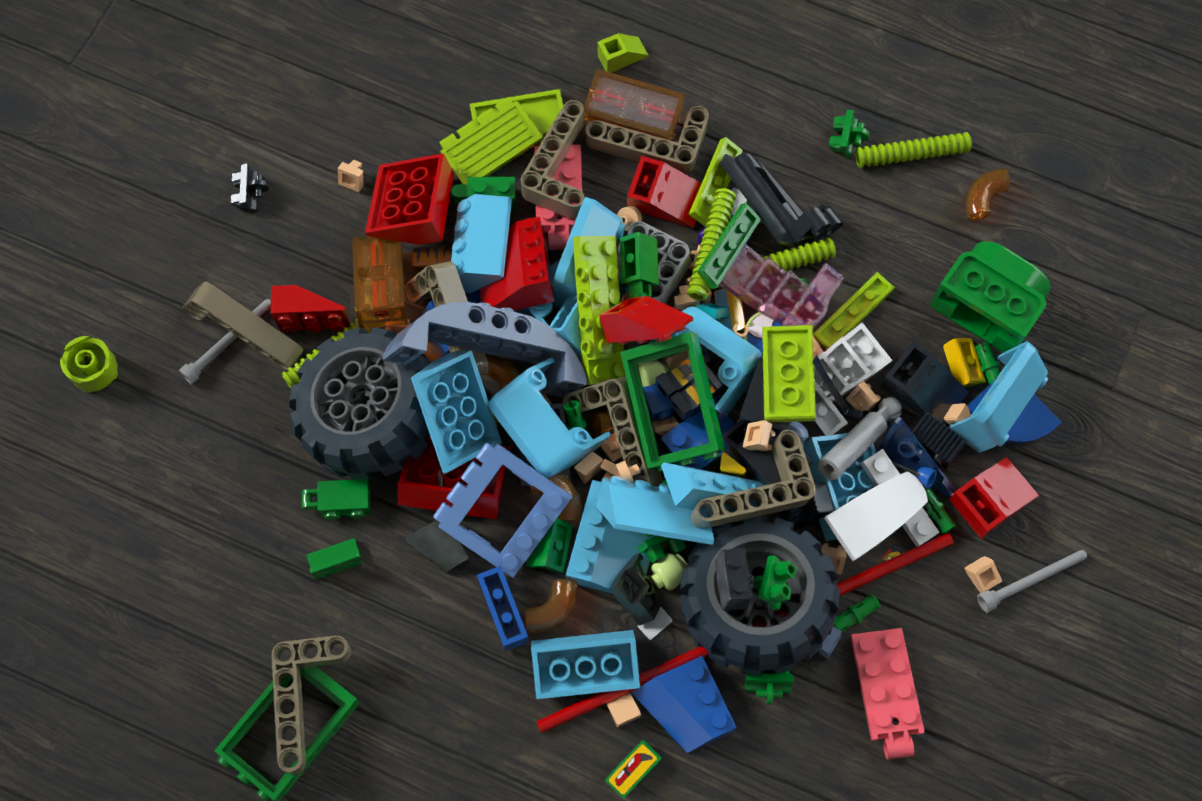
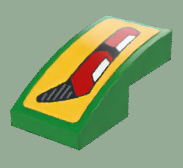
(633, 769)

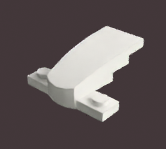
(847, 364)
(882, 510)

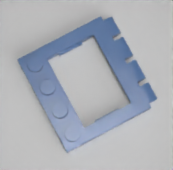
(531, 529)

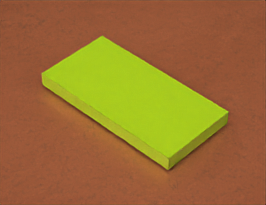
(788, 374)

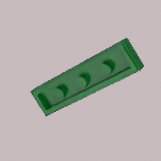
(728, 246)

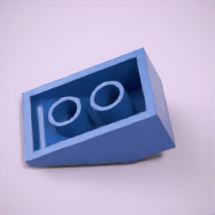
(692, 434)

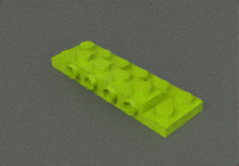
(597, 292)

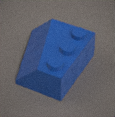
(687, 705)

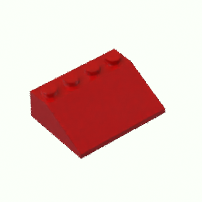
(411, 200)
(526, 271)
(426, 486)

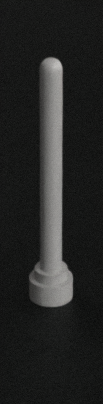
(192, 371)
(990, 599)

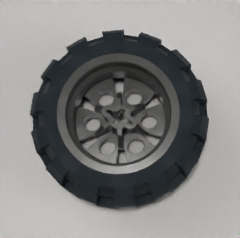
(771, 647)

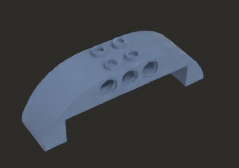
(495, 333)

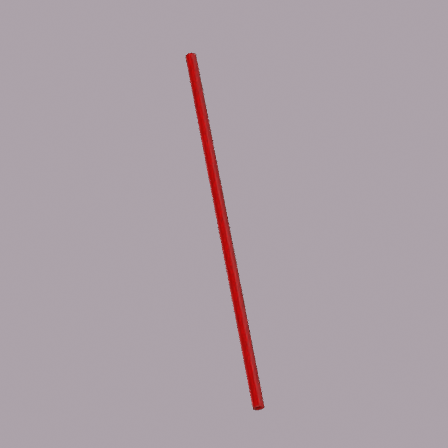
(845, 586)

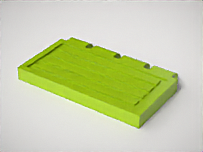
(540, 108)
(492, 143)

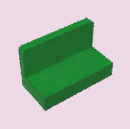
(552, 548)
(334, 559)

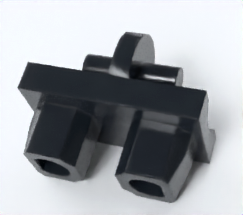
(251, 188)

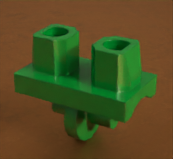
(851, 131)
(654, 548)
(773, 584)
(769, 685)

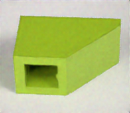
(620, 51)

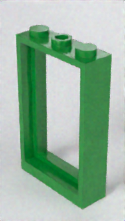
(656, 350)
(247, 774)

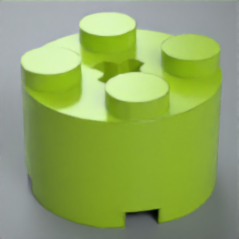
(88, 376)

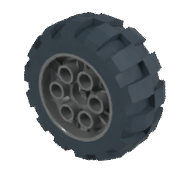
(328, 390)

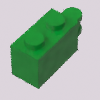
(486, 186)
(639, 263)
(339, 498)

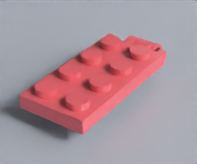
(570, 174)
(888, 690)

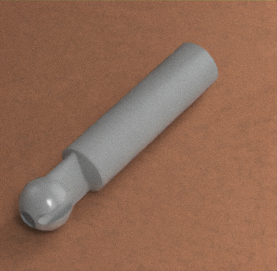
(859, 439)

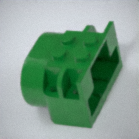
(993, 294)

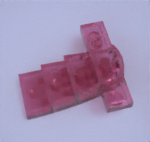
(778, 292)

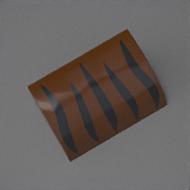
(428, 256)

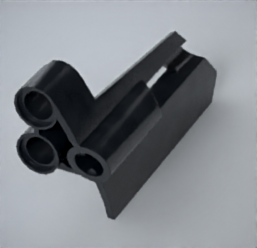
(774, 205)

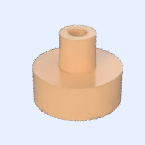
(629, 215)
(627, 472)

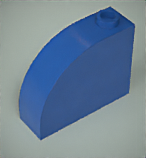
(1031, 424)

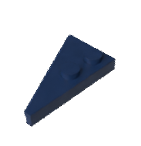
(905, 449)

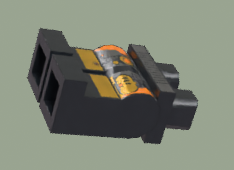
(680, 387)

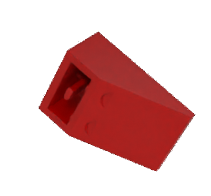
(663, 192)
(301, 309)
(642, 320)
(993, 497)

